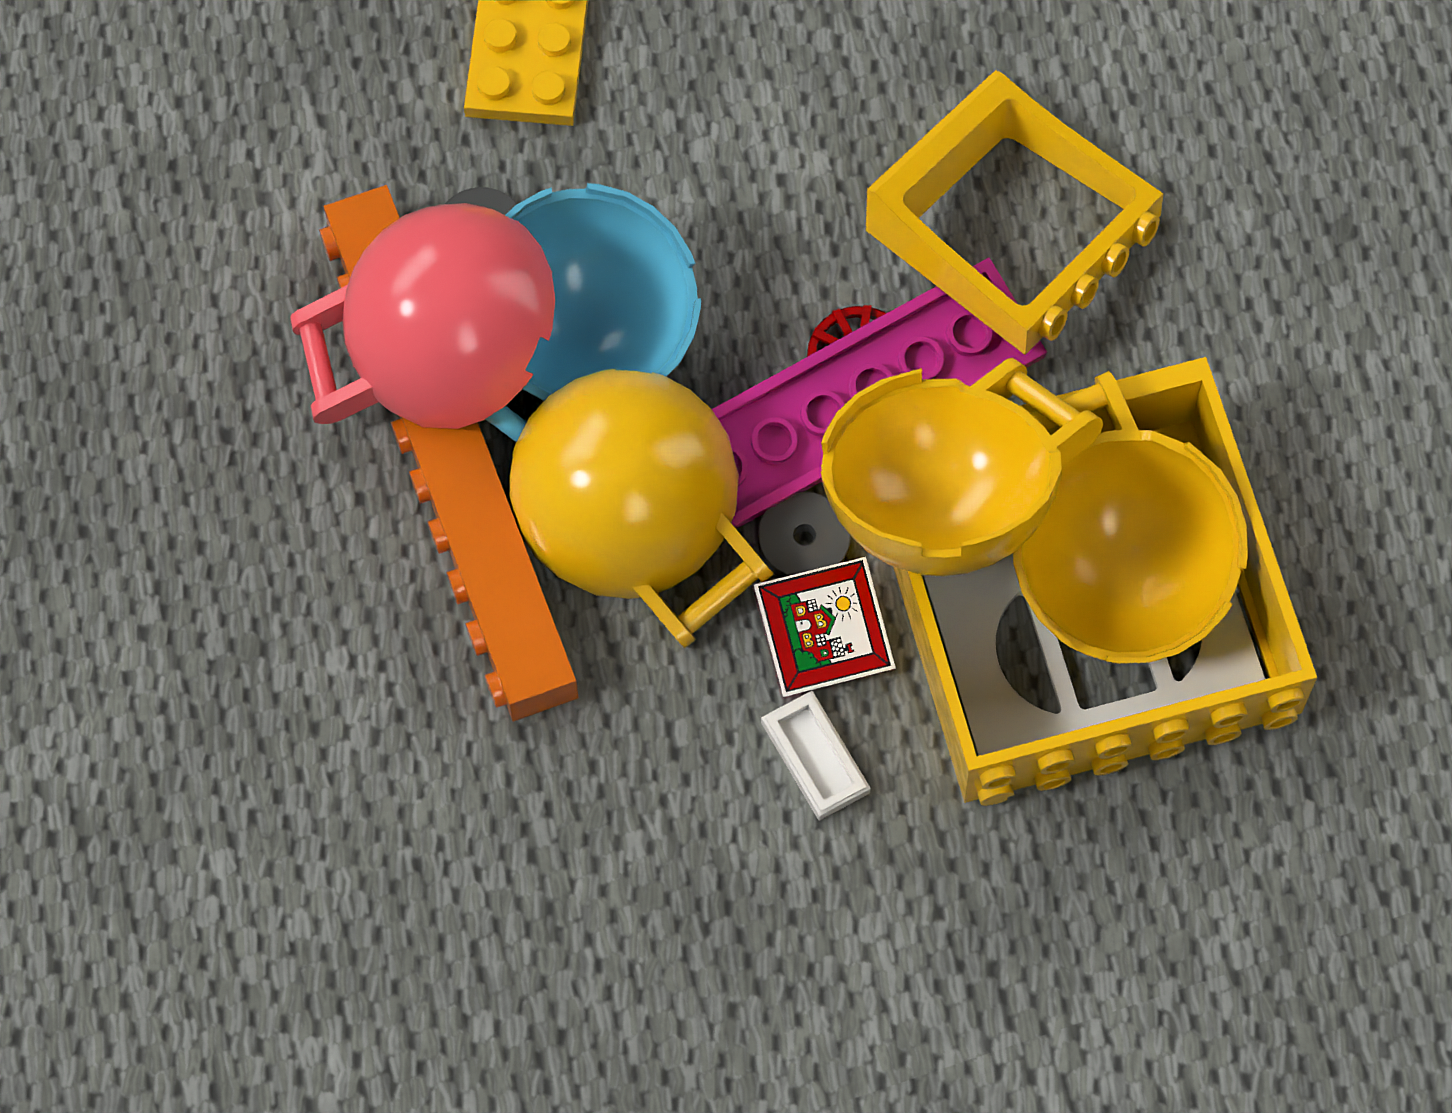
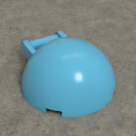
(618, 289)

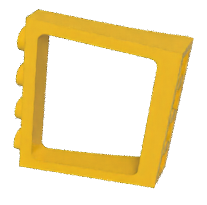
(950, 150)

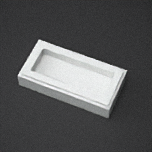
(815, 755)

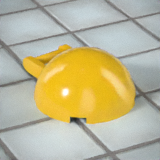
(947, 469)
(631, 492)
(1135, 542)

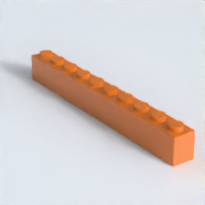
(471, 518)

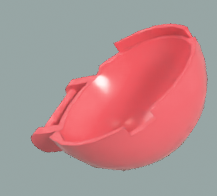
(434, 319)

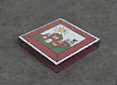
(823, 627)

